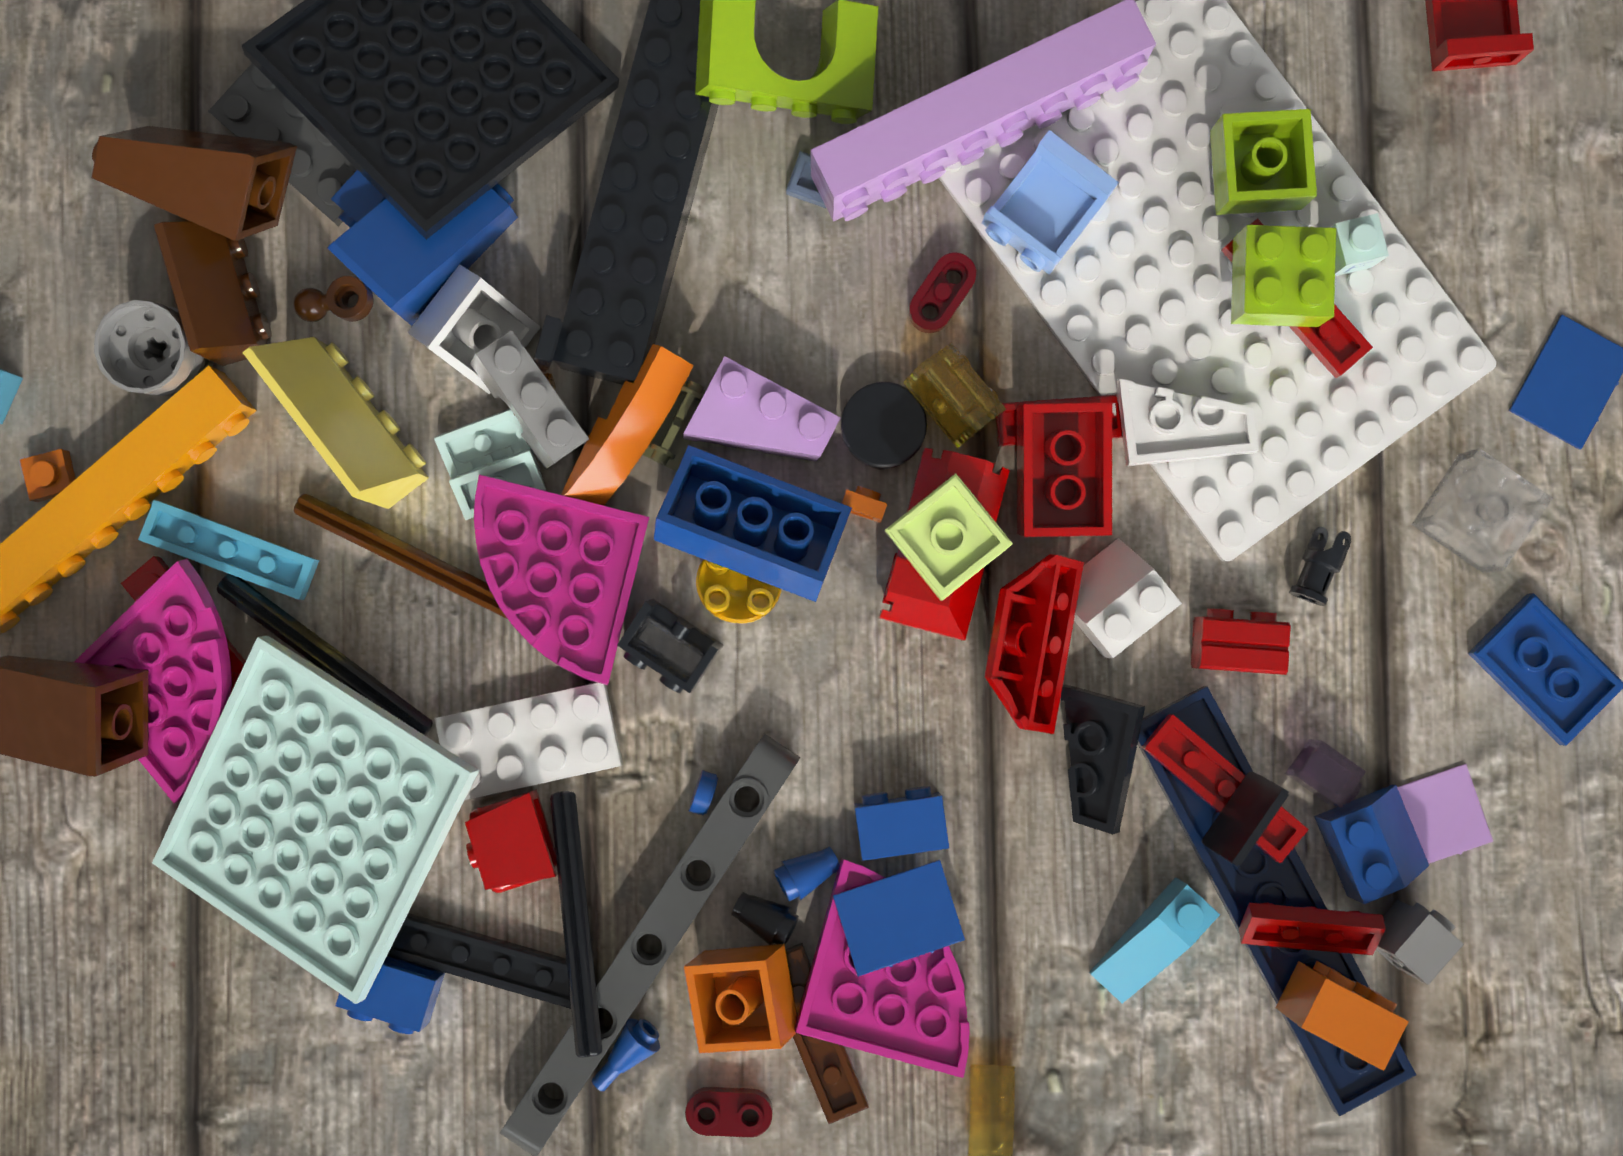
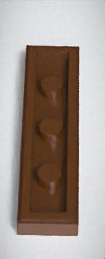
(824, 1061)

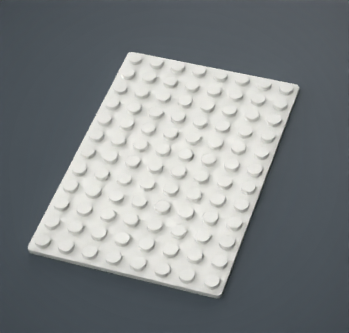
(1153, 291)

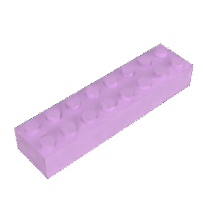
(982, 111)

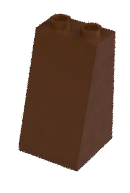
(203, 177)
(73, 714)

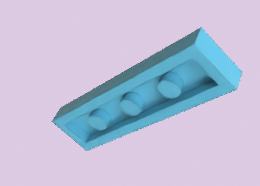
(228, 550)

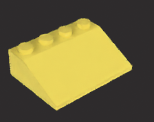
(340, 419)

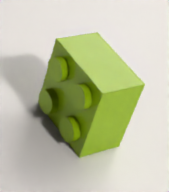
(1263, 161)
(1283, 276)

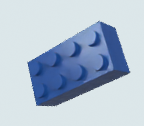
(751, 523)

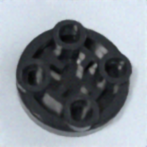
(883, 425)

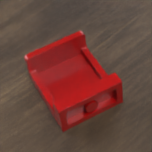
(1475, 34)

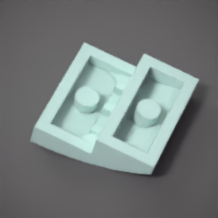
(488, 449)

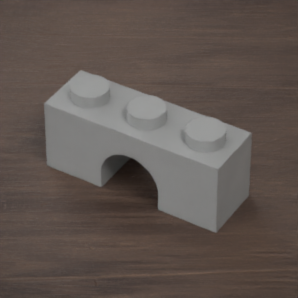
(519, 382)

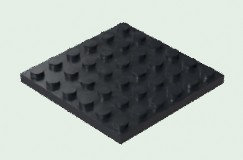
(432, 91)

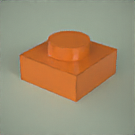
(47, 474)
(865, 503)

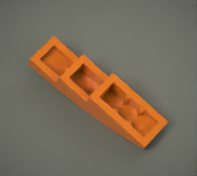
(629, 428)

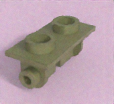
(668, 443)

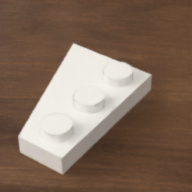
(1179, 427)

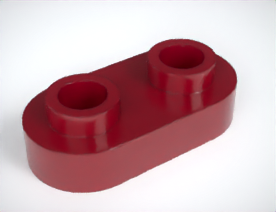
(942, 294)
(728, 1109)

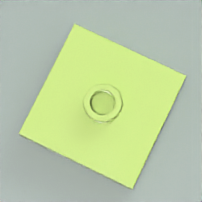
(948, 537)

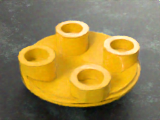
(734, 595)

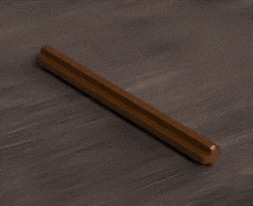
(396, 551)

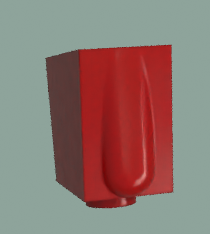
(511, 843)

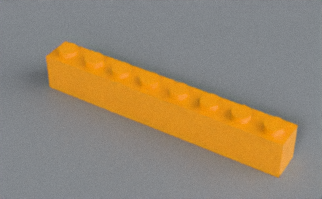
(117, 489)

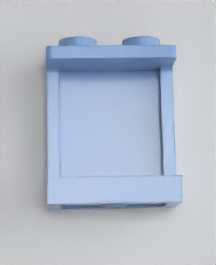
(1048, 203)

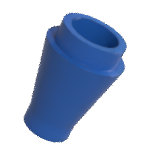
(805, 873)

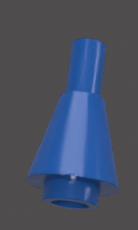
(633, 1046)

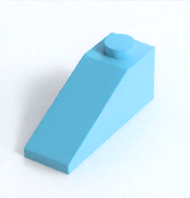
(1154, 940)

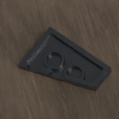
(1102, 754)

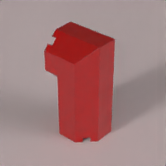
(907, 593)

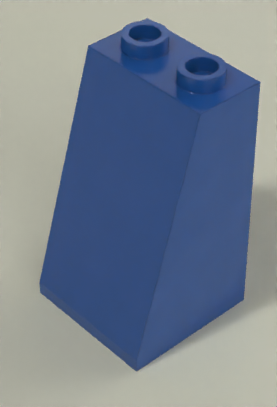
(408, 268)

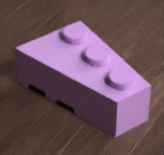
(759, 415)

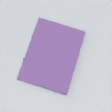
(1446, 813)

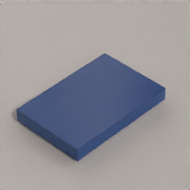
(1546, 669)

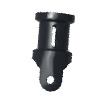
(1320, 566)

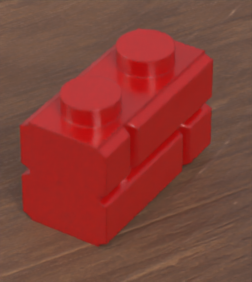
(1240, 644)

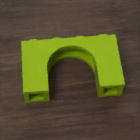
(734, 71)

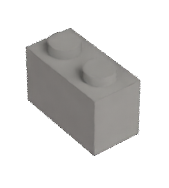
(1418, 940)

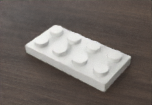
(534, 739)

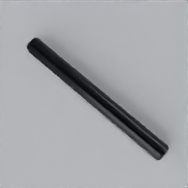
(319, 651)
(576, 925)

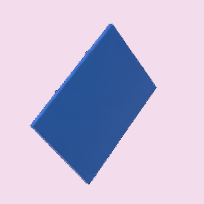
(1570, 382)
(898, 918)

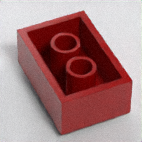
(1064, 469)

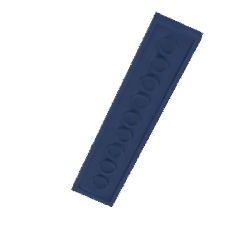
(1260, 879)

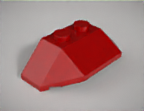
(1034, 640)

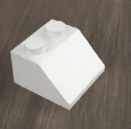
(468, 318)
(1120, 599)

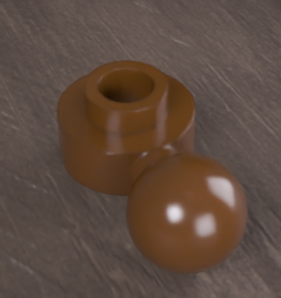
(313, 305)

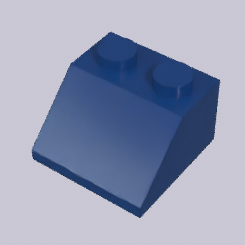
(1373, 845)

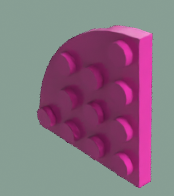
(559, 570)
(186, 652)
(895, 1012)

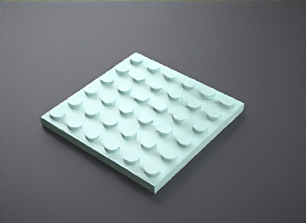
(313, 817)

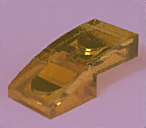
(991, 1110)

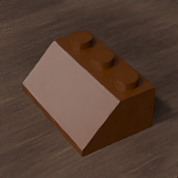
(213, 291)

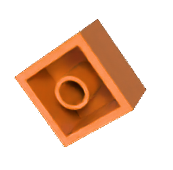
(741, 999)
(1342, 1013)

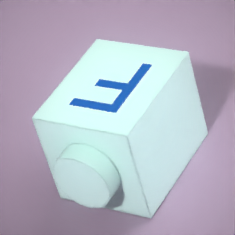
(1359, 244)

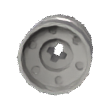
(131, 347)

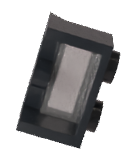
(669, 646)

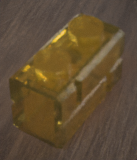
(954, 395)

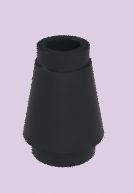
(765, 918)

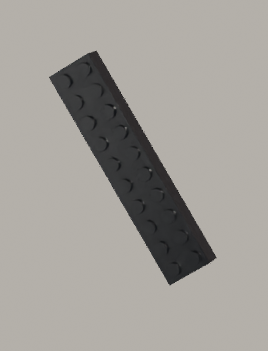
(640, 202)

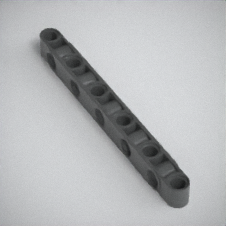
(668, 920)

